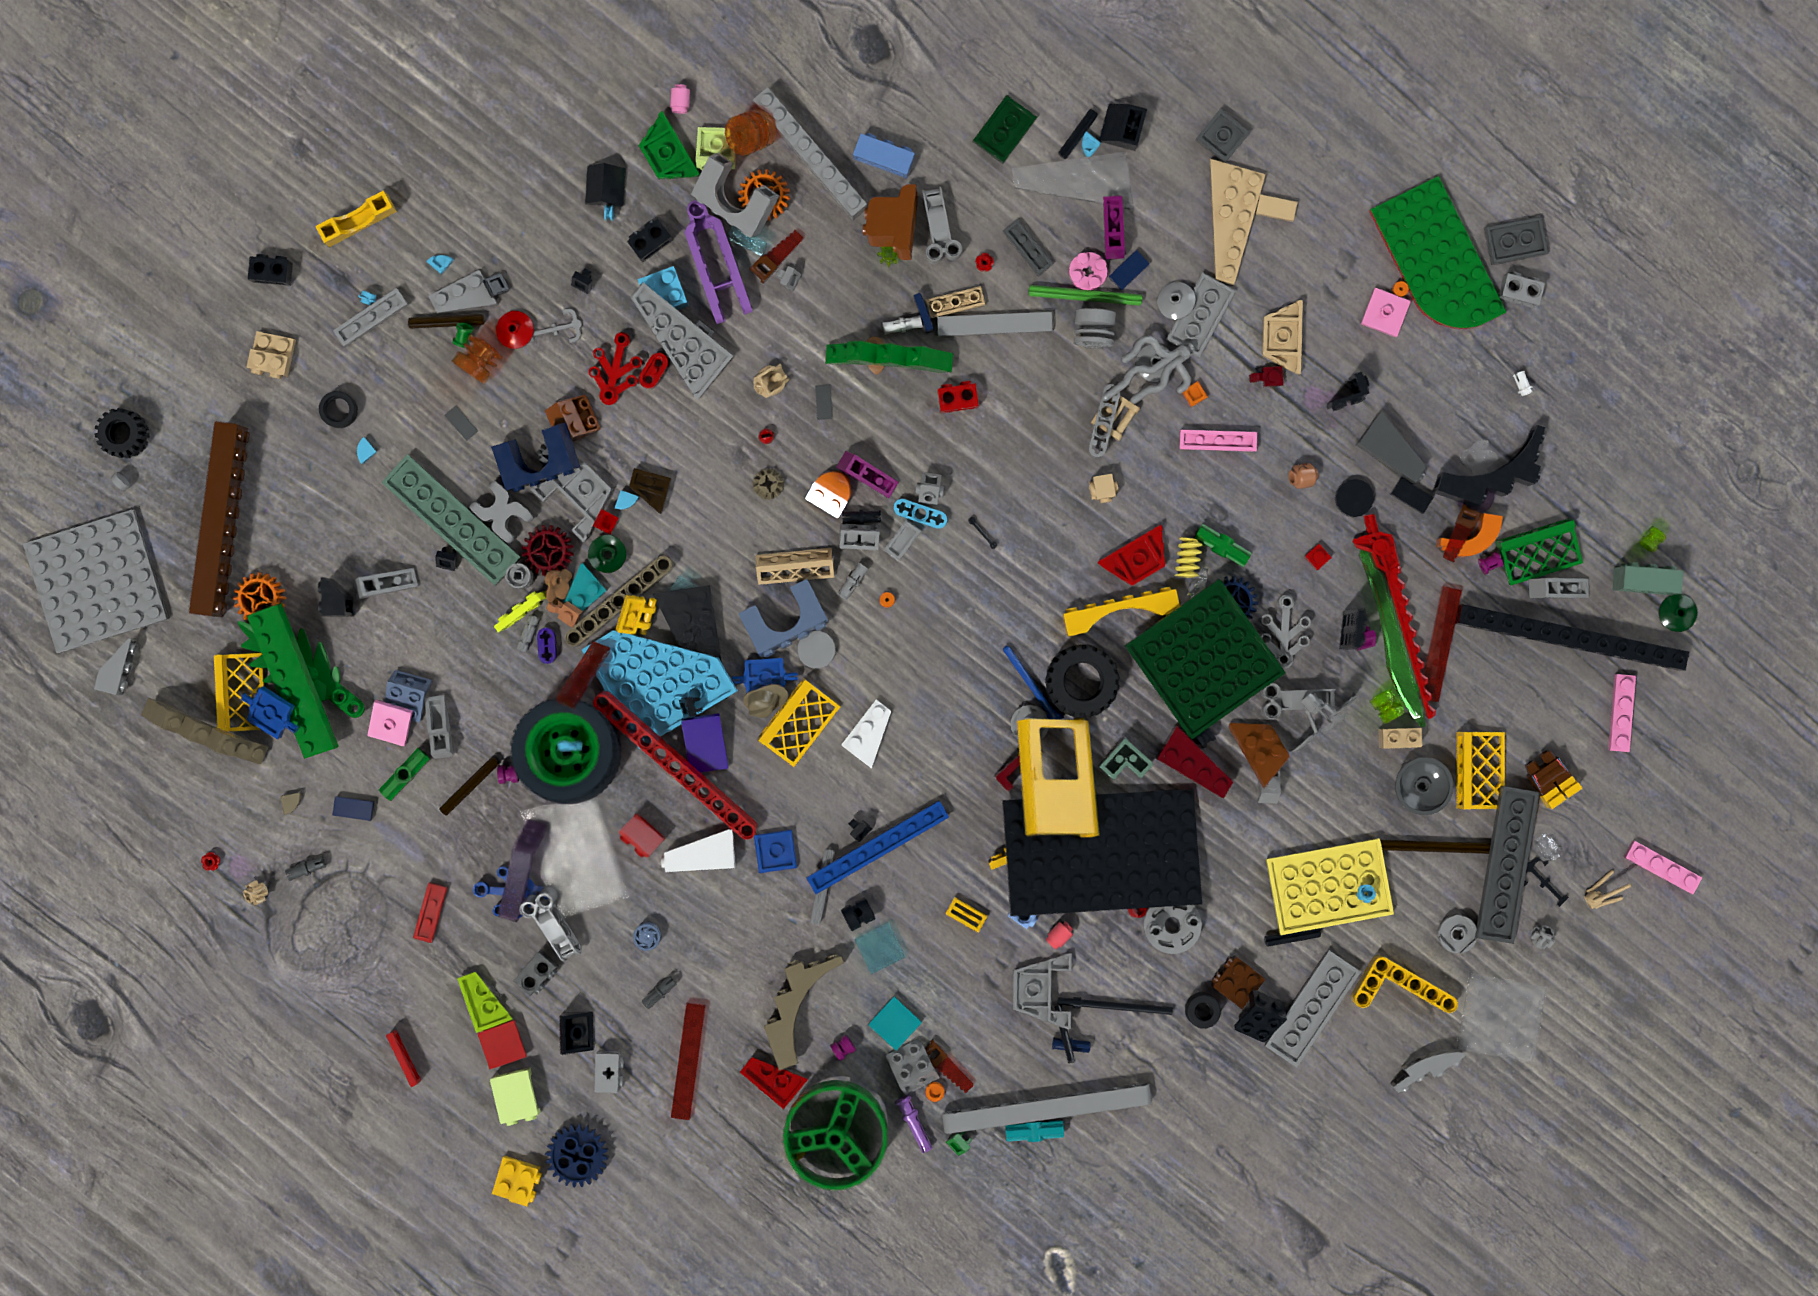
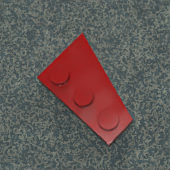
(775, 1083)

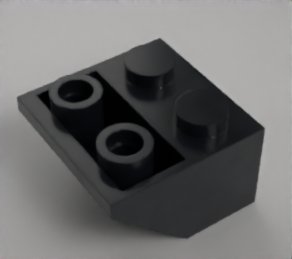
(1123, 125)
(334, 599)

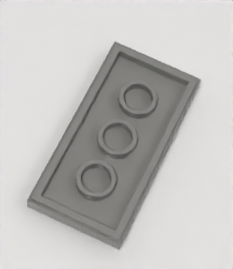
(1210, 304)

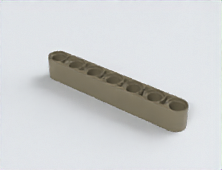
(610, 604)

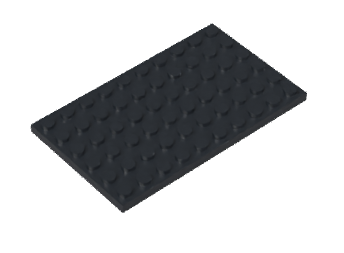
(1137, 861)

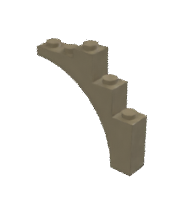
(203, 733)
(781, 1032)

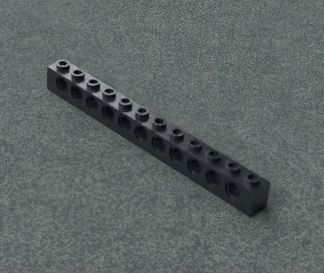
(1572, 637)

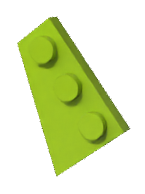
(481, 1003)

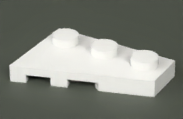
(868, 733)

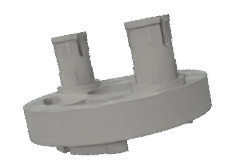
(1156, 932)

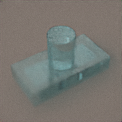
(754, 244)

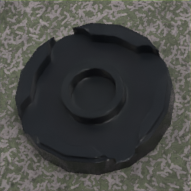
(1354, 498)

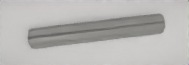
(820, 897)

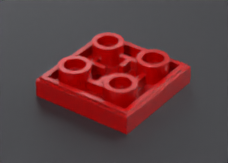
(502, 1044)

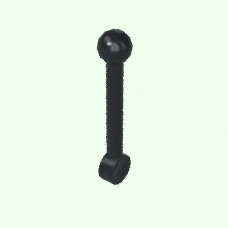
(972, 521)

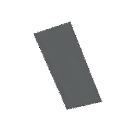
(823, 402)
(461, 423)

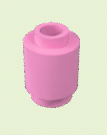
(680, 99)

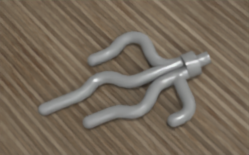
(1169, 359)

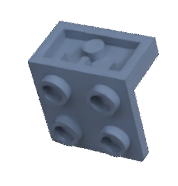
(408, 692)

